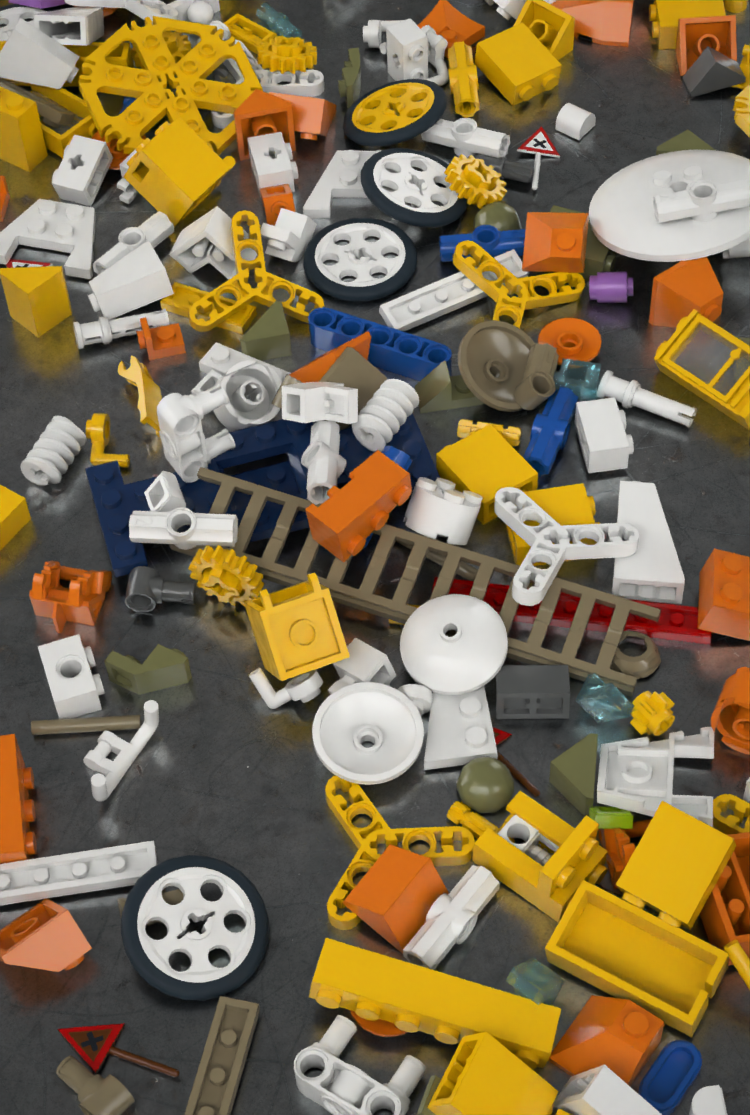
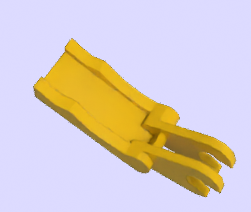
(148, 391)

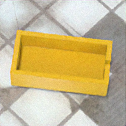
(637, 957)

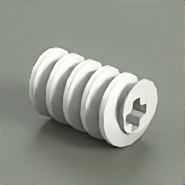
(385, 414)
(53, 452)

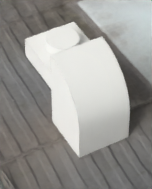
(289, 235)
(319, 402)

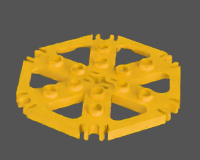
(150, 84)

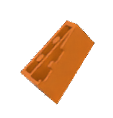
(359, 506)

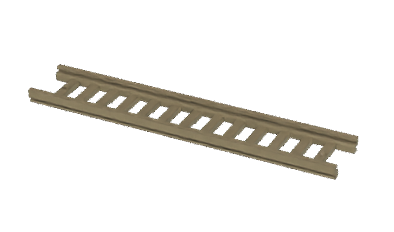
(397, 608)

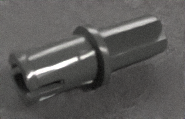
(509, 169)

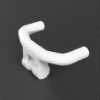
(436, 51)
(126, 753)

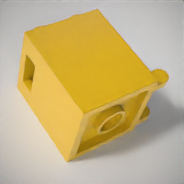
(176, 170)
(296, 629)

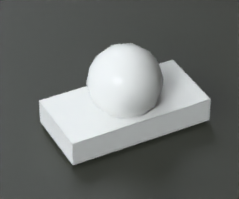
(196, 10)

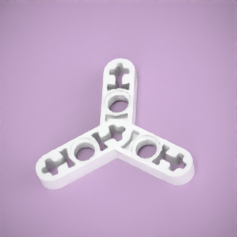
(141, 8)
(301, 83)
(549, 531)

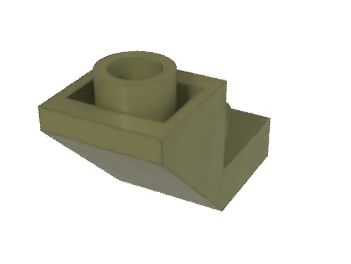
(159, 671)

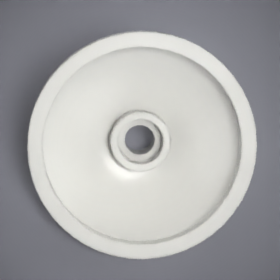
(456, 662)
(367, 714)

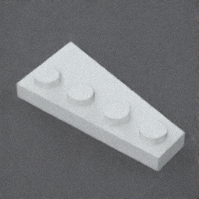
(459, 730)

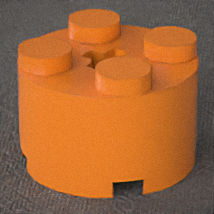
(732, 711)

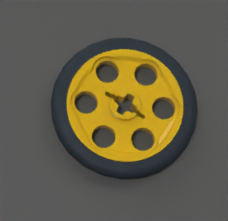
(406, 106)

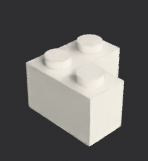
(209, 242)

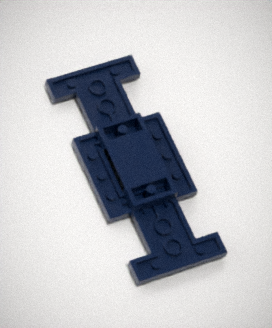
(118, 501)

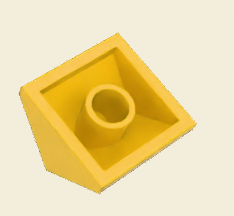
(550, 25)
(36, 297)

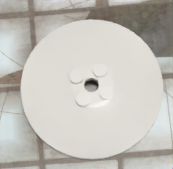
(625, 213)

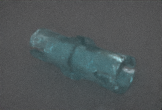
(277, 22)

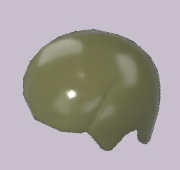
(498, 215)
(485, 785)

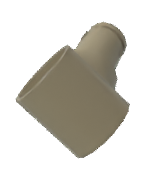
(94, 1092)

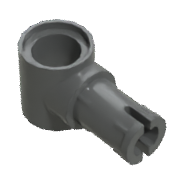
(147, 589)

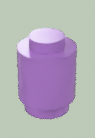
(611, 287)

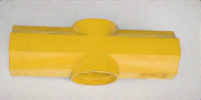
(463, 79)

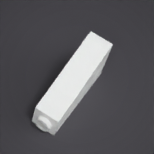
(72, 25)
(654, 569)

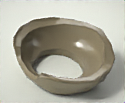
(641, 665)

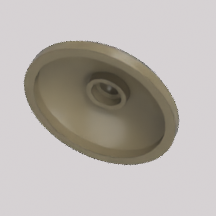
(498, 350)

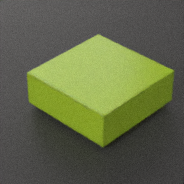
(611, 817)

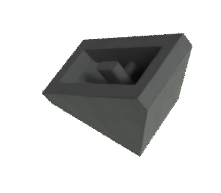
(712, 72)

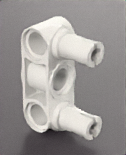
(183, 433)
(347, 1089)

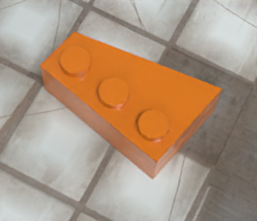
(15, 806)
(728, 906)

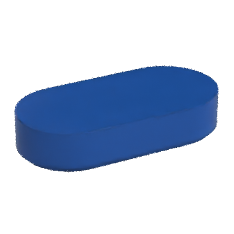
(671, 1076)

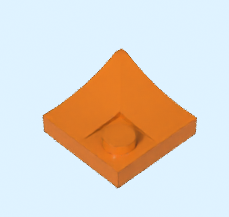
(453, 25)

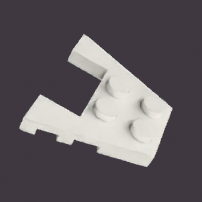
(340, 180)
(56, 228)
(640, 774)

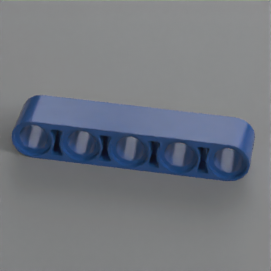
(389, 347)

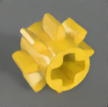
(652, 713)

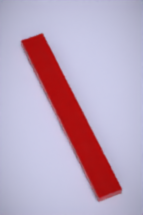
(674, 623)

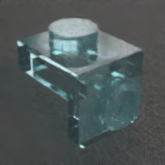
(603, 700)
(535, 982)

